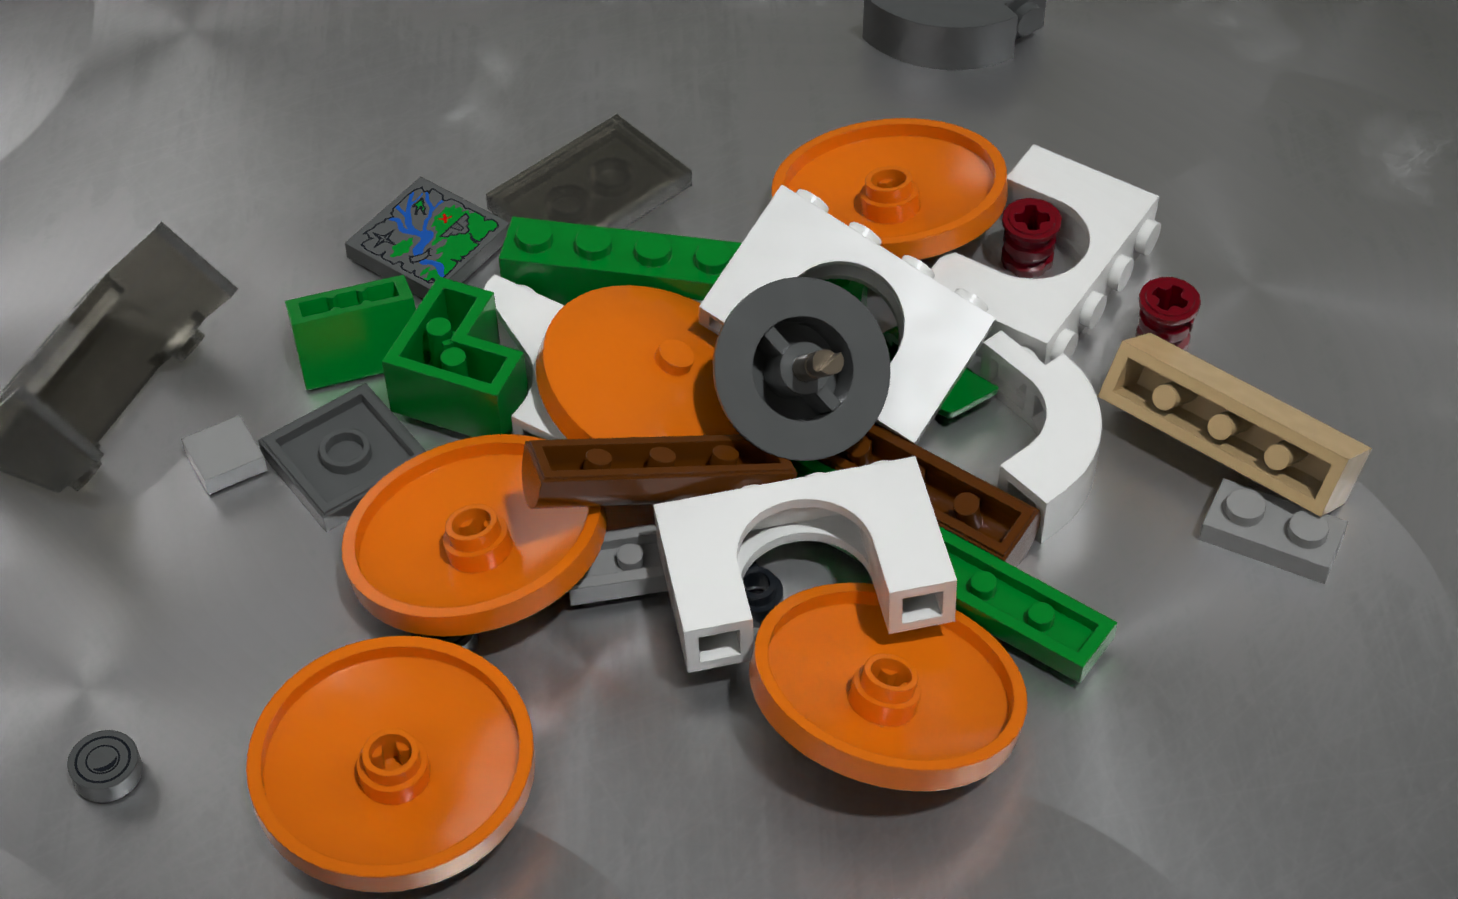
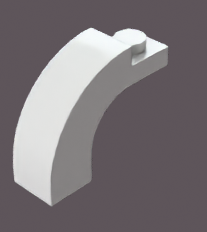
(1065, 416)

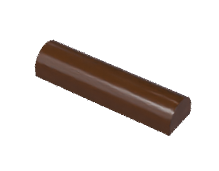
(642, 469)
(959, 499)

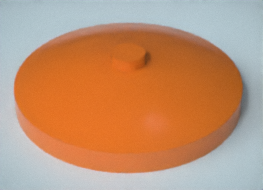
(905, 179)
(630, 367)
(457, 548)
(881, 706)
(391, 763)

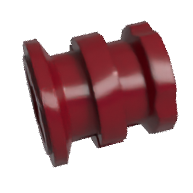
(1029, 237)
(1168, 310)

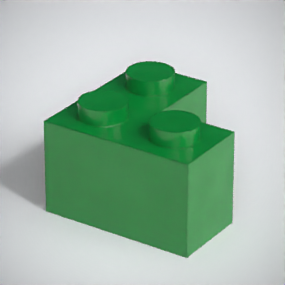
(451, 364)

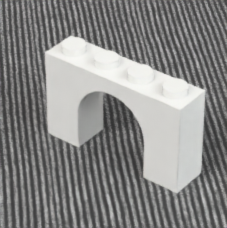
(1101, 227)
(935, 325)
(868, 510)

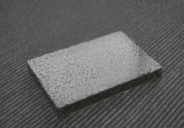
(595, 180)

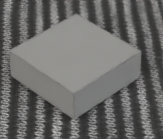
(224, 454)

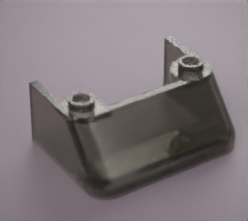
(103, 358)

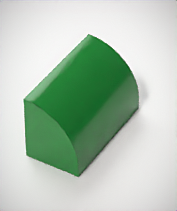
(348, 329)

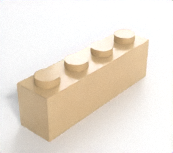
(1234, 423)

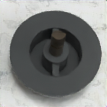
(801, 369)

